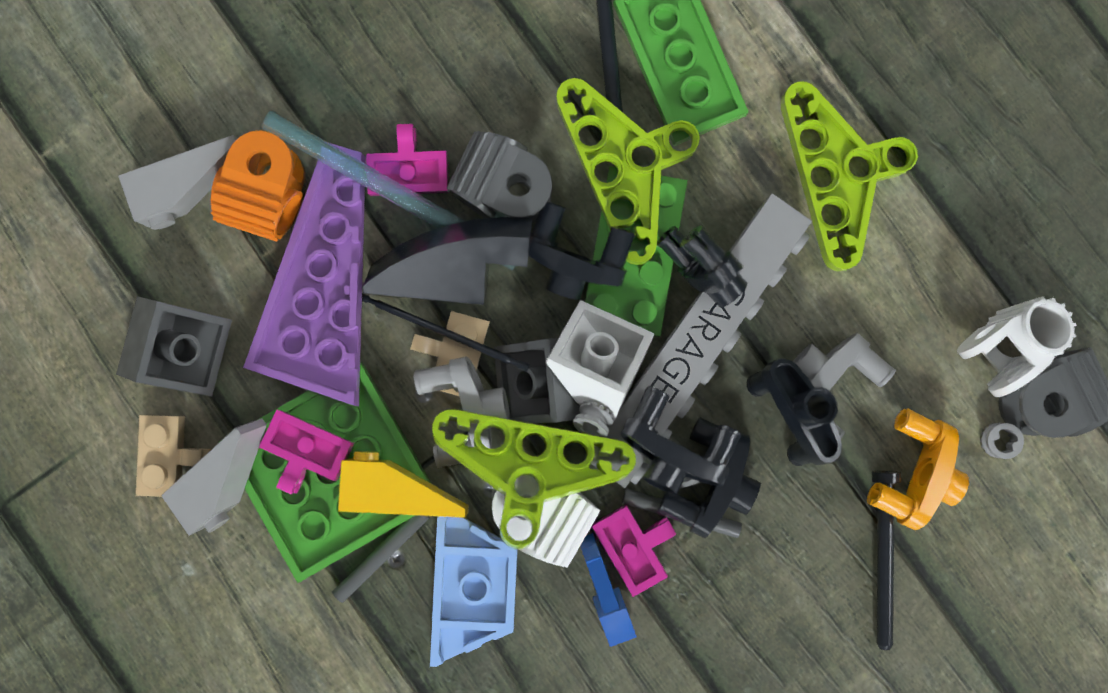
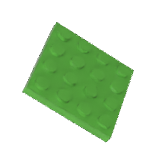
(308, 523)

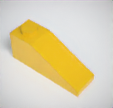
(387, 488)

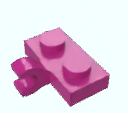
(419, 171)
(304, 448)
(632, 548)

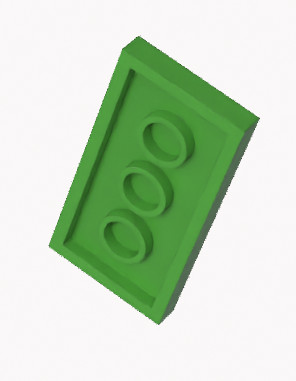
(682, 63)
(645, 286)

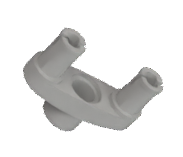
(853, 351)
(474, 399)

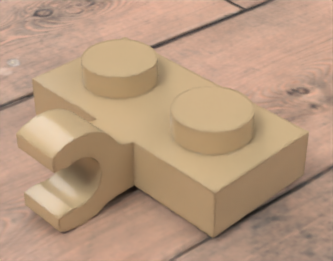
(449, 349)
(162, 453)

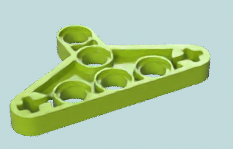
(618, 141)
(847, 192)
(508, 462)

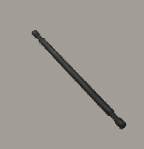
(445, 332)

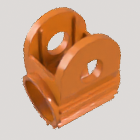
(254, 201)

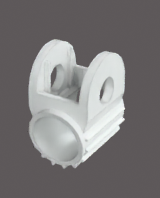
(1038, 331)
(561, 526)

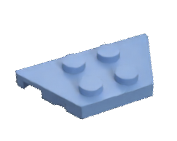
(471, 588)

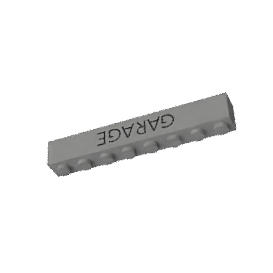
(708, 329)

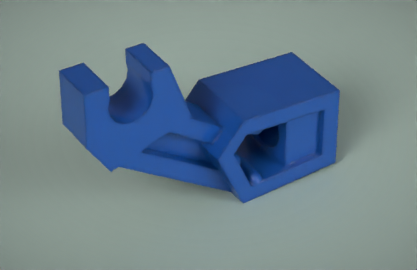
(608, 601)

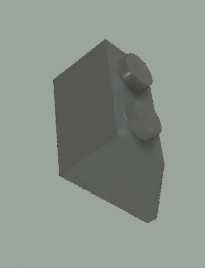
(173, 347)
(538, 393)

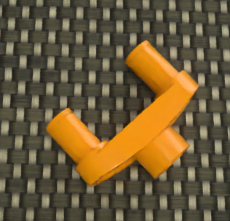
(933, 477)

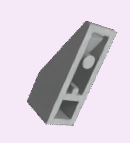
(174, 184)
(216, 481)

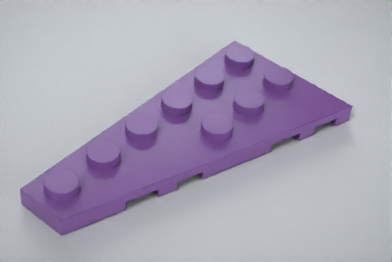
(315, 304)

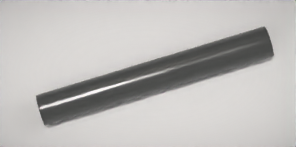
(651, 504)
(378, 557)

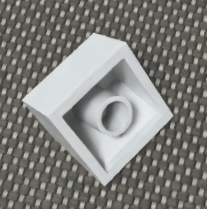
(599, 356)

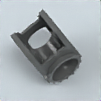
(490, 170)
(1062, 399)

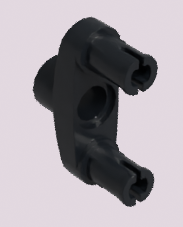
(705, 264)
(570, 269)
(792, 393)
(670, 461)
(737, 492)

